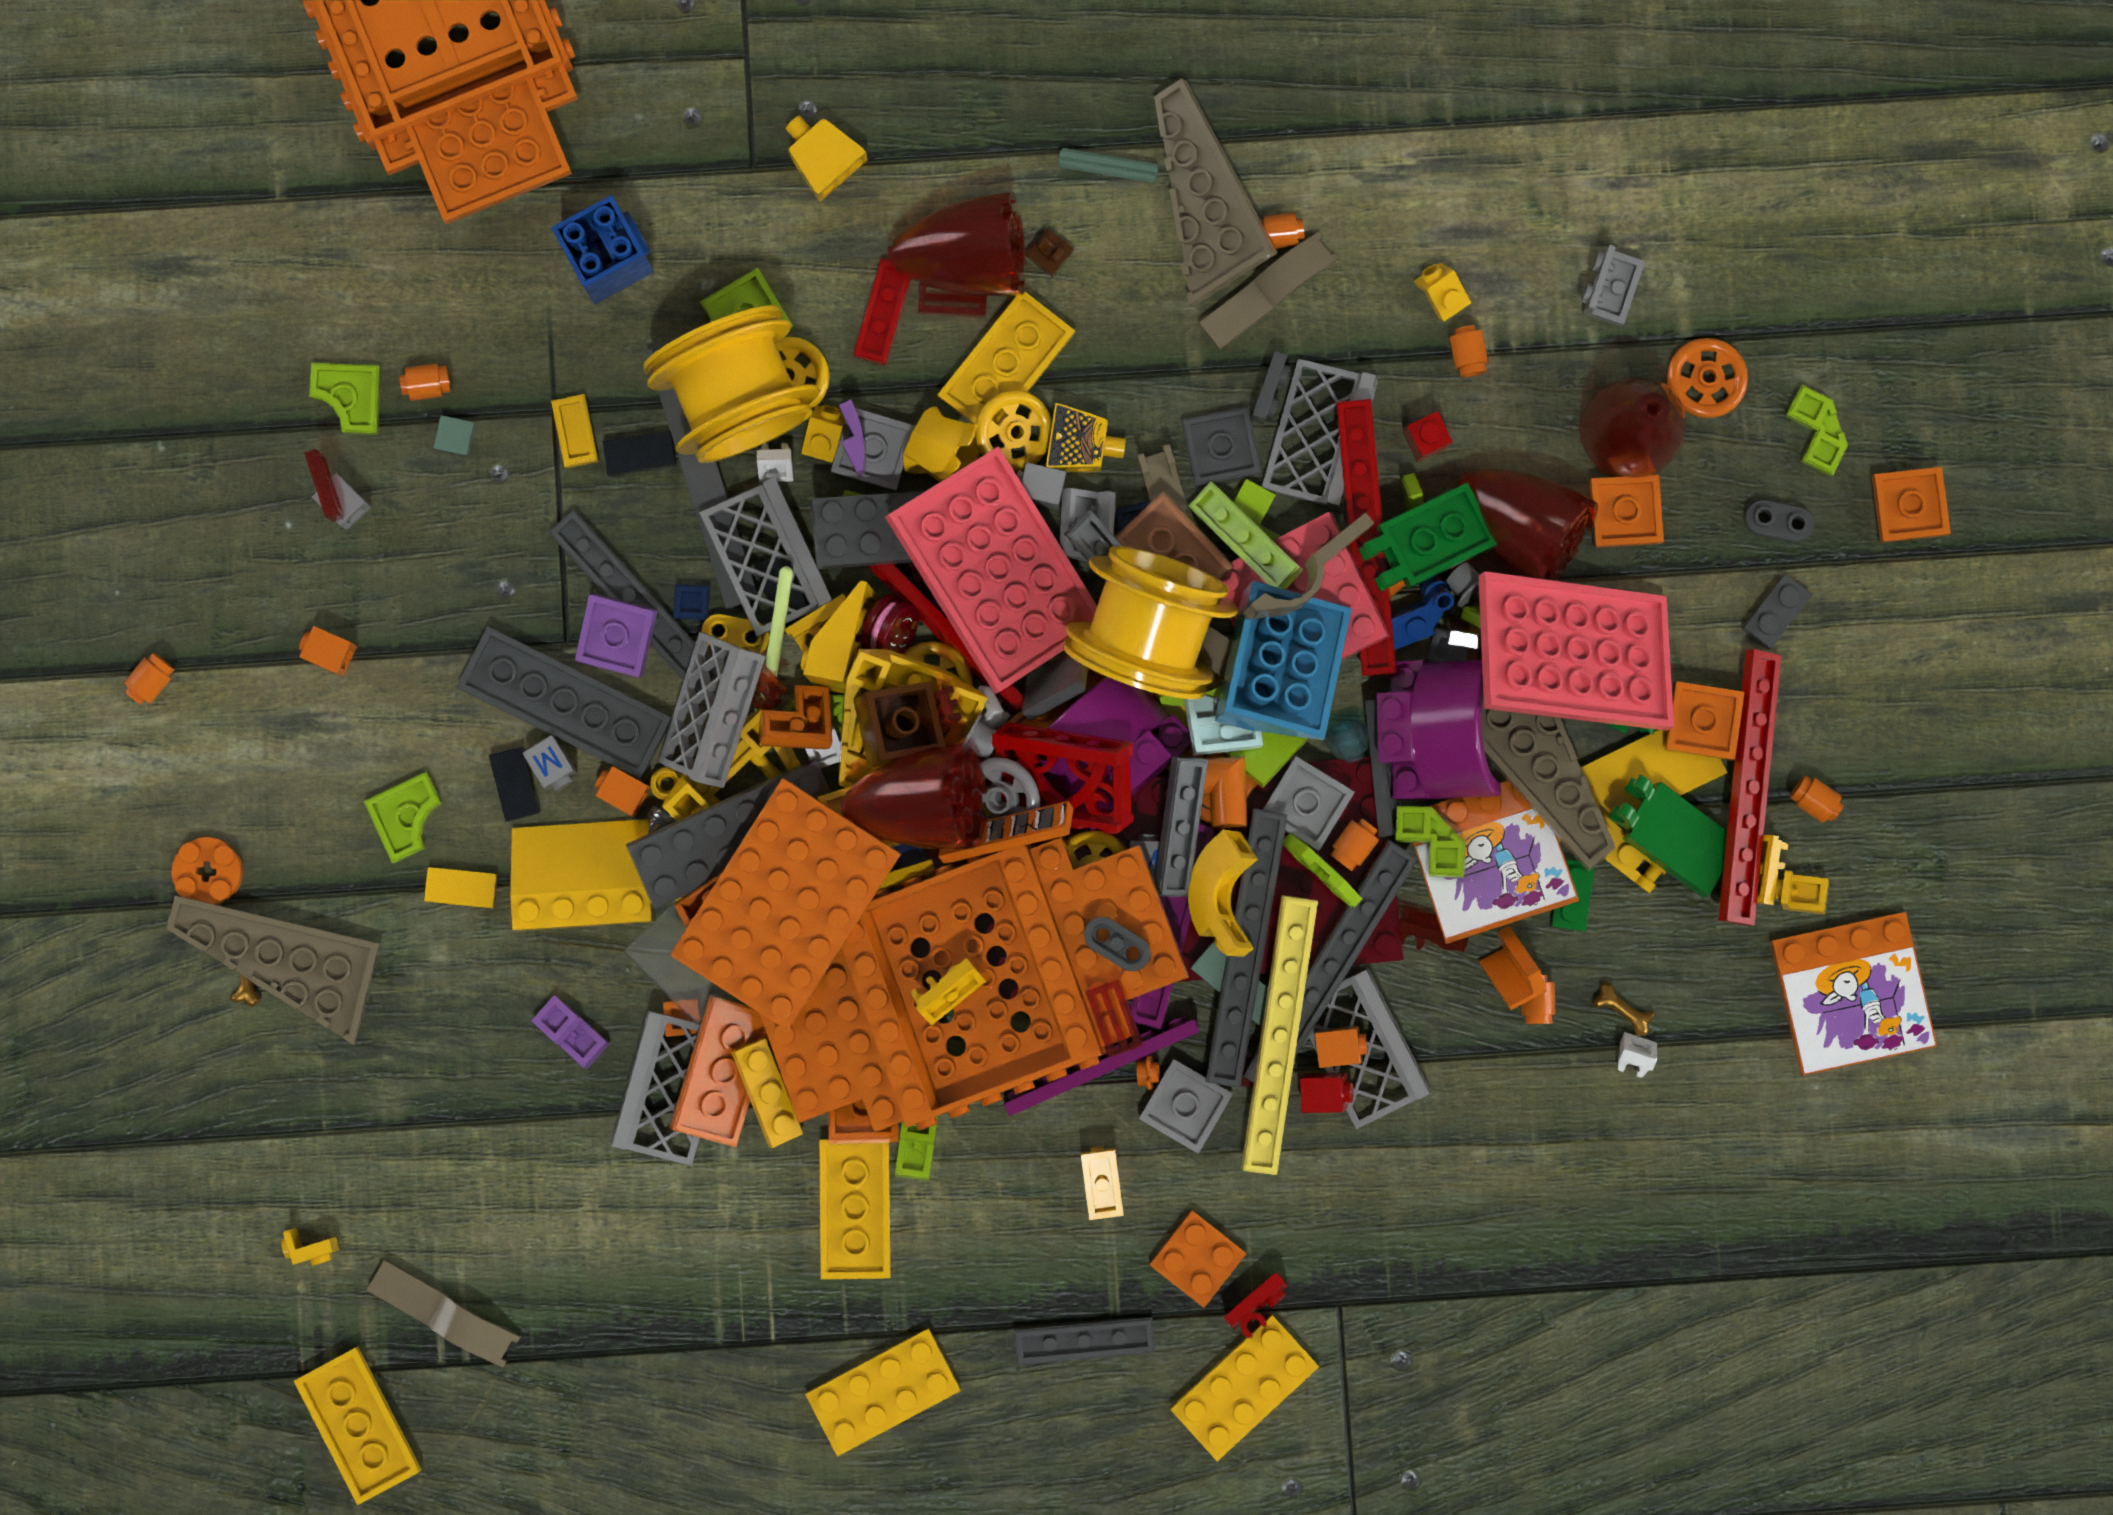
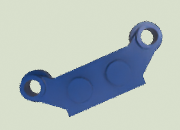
(1419, 619)

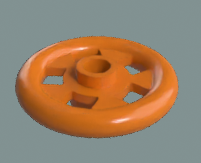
(1724, 356)

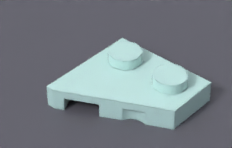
(1212, 736)

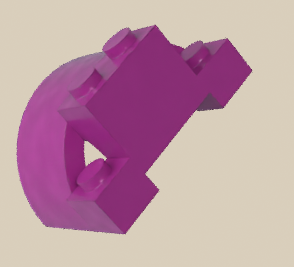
(1122, 714)
(1435, 731)

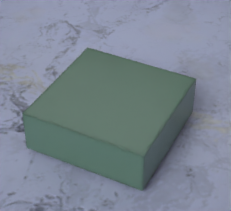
(454, 436)

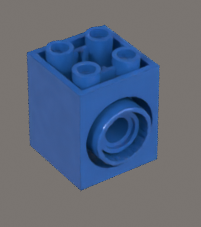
(604, 248)

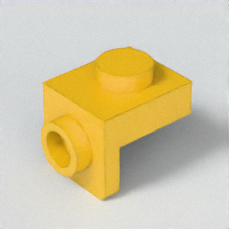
(1443, 290)
(823, 433)
(1802, 893)
(316, 1252)

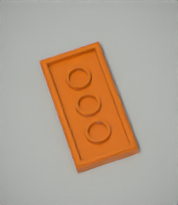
(713, 1093)

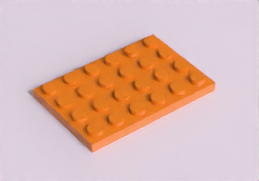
(785, 904)

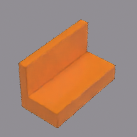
(1513, 971)

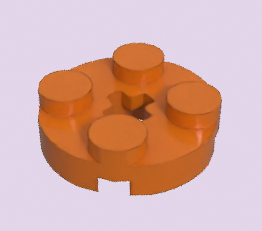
(193, 857)

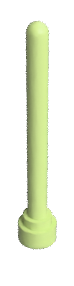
(778, 621)

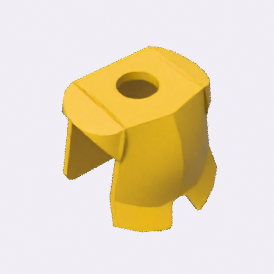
(940, 446)

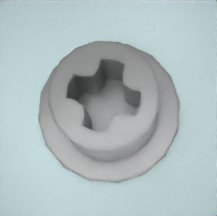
(1465, 584)
(980, 739)

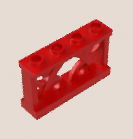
(1074, 747)

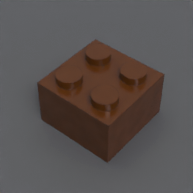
(898, 722)

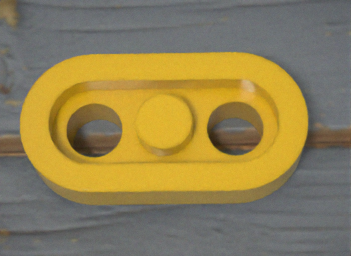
(736, 632)

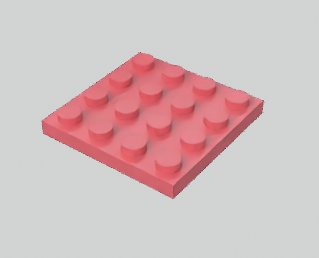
(1340, 583)

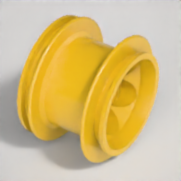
(731, 384)
(1150, 623)

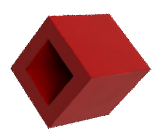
(1427, 436)
(1325, 1092)

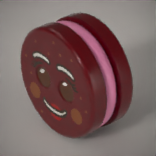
(890, 625)

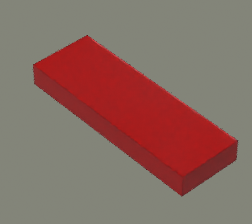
(882, 315)

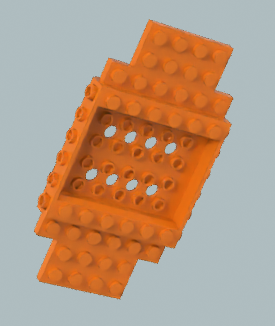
(465, 111)
(872, 1044)

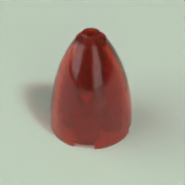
(966, 248)
(1633, 427)
(1531, 519)
(923, 799)

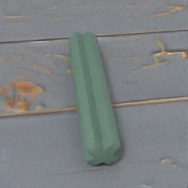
(1108, 165)

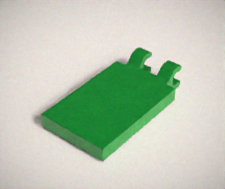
(1430, 538)
(1673, 834)

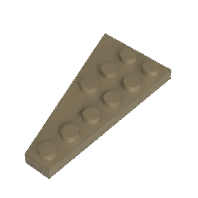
(1210, 208)
(1545, 771)
(301, 965)

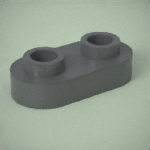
(1780, 521)
(1118, 944)

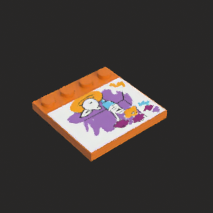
(1509, 865)
(1853, 993)

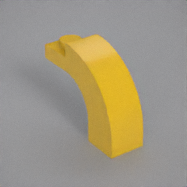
(1212, 887)

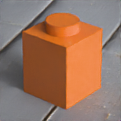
(327, 650)
(622, 791)
(1340, 1046)

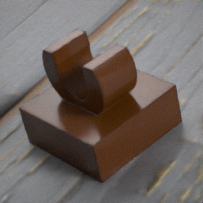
(1049, 252)

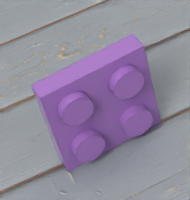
(616, 635)

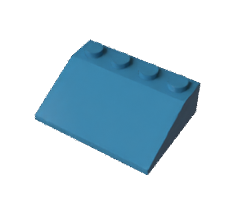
(1283, 666)

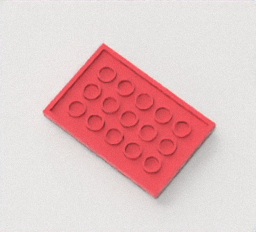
(994, 568)
(1575, 651)

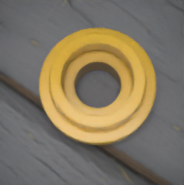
(658, 777)

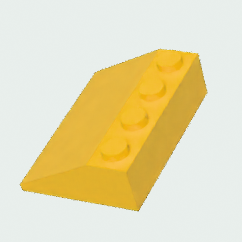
(577, 876)

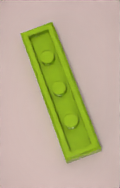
(1245, 537)

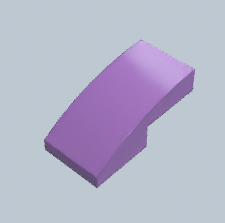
(855, 445)
(570, 1032)

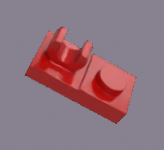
(1267, 1293)

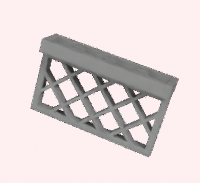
(1334, 491)
(788, 536)
(724, 715)
(1393, 1044)
(638, 1089)

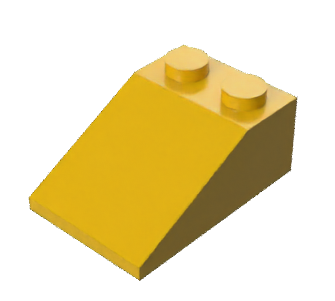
(839, 641)

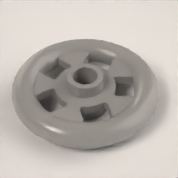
(1022, 783)

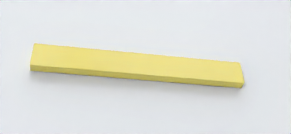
(1279, 1035)

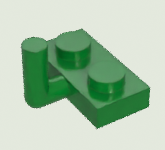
(1575, 915)

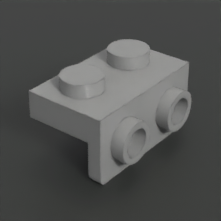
(1613, 286)
(1075, 504)

